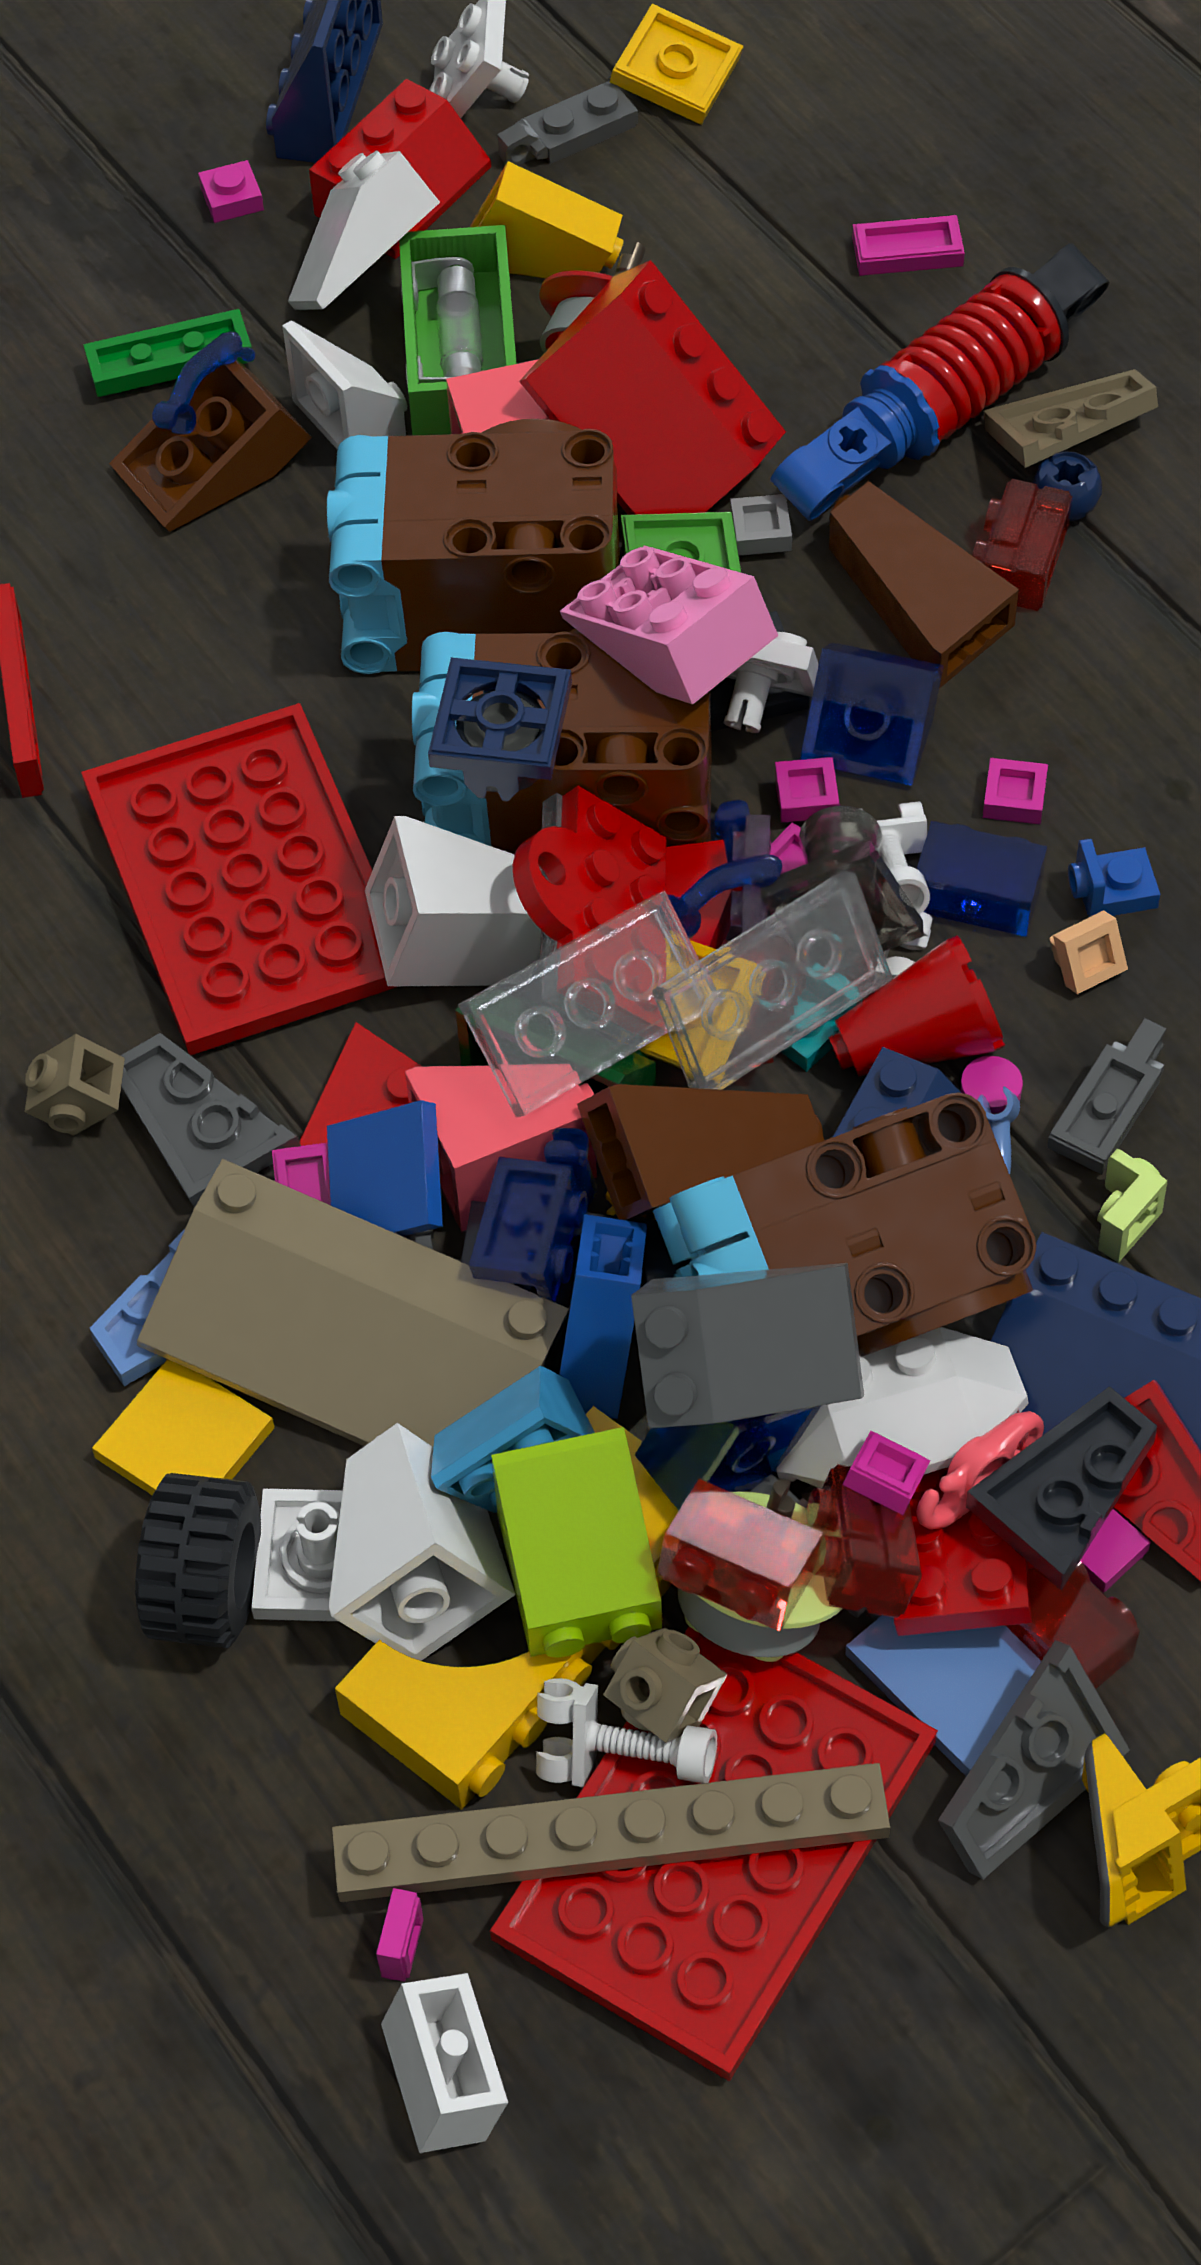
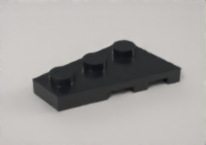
(1065, 1484)

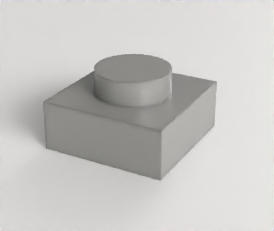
(761, 524)

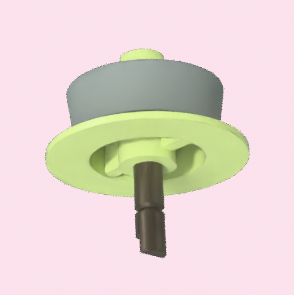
(751, 1637)

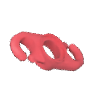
(973, 1464)

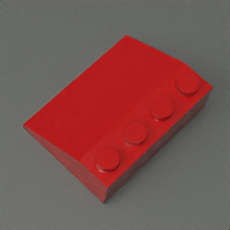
(661, 392)

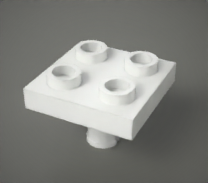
(473, 59)
(780, 665)
(296, 1554)

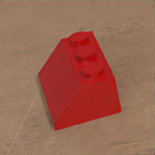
(428, 137)

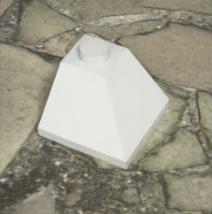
(340, 390)

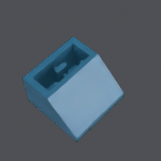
(525, 1414)

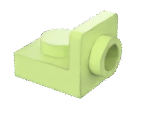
(1132, 1206)

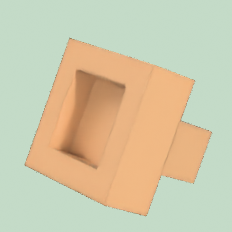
(1089, 952)

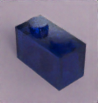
(982, 877)

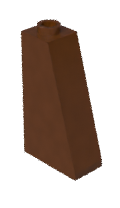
(920, 582)
(677, 1137)

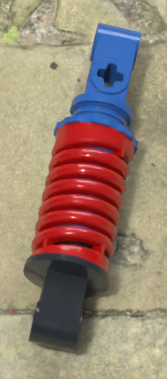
(944, 378)

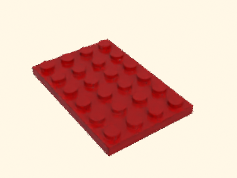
(242, 876)
(715, 1941)

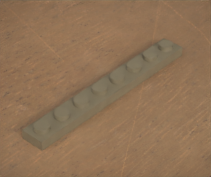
(610, 1832)

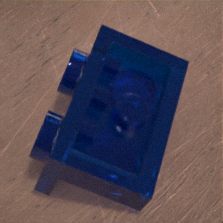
(529, 1225)

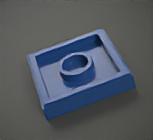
(388, 1168)

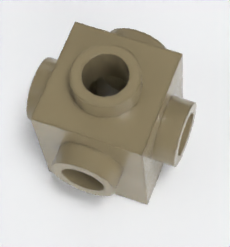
(74, 1085)
(663, 1683)

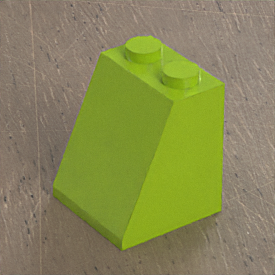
(576, 1543)

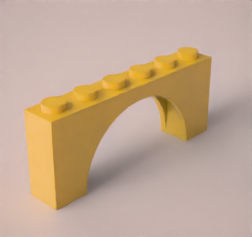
(466, 1721)

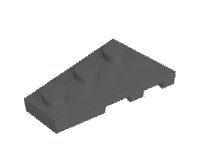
(196, 1116)
(1029, 1764)

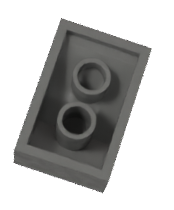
(746, 1344)

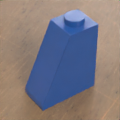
(602, 1311)

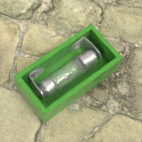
(453, 314)

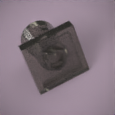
(849, 841)

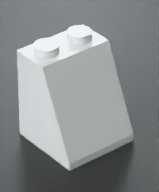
(447, 909)
(409, 1556)

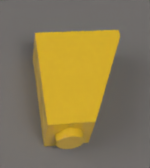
(549, 225)

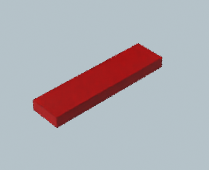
(18, 696)

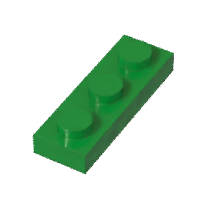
(156, 353)

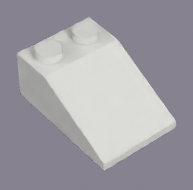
(359, 223)

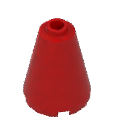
(925, 1012)

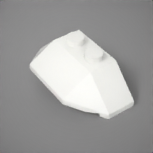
(918, 1393)

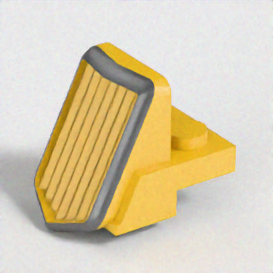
(1140, 1831)

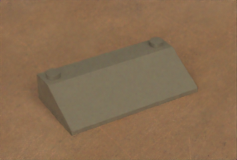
(339, 1314)

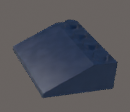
(323, 77)
(1097, 1329)

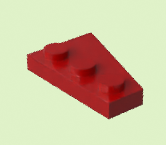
(1167, 1486)

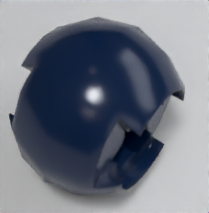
(1073, 474)

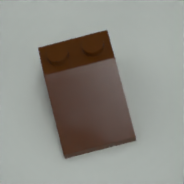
(236, 445)

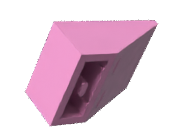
(674, 620)

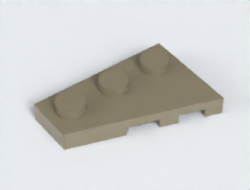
(1068, 416)

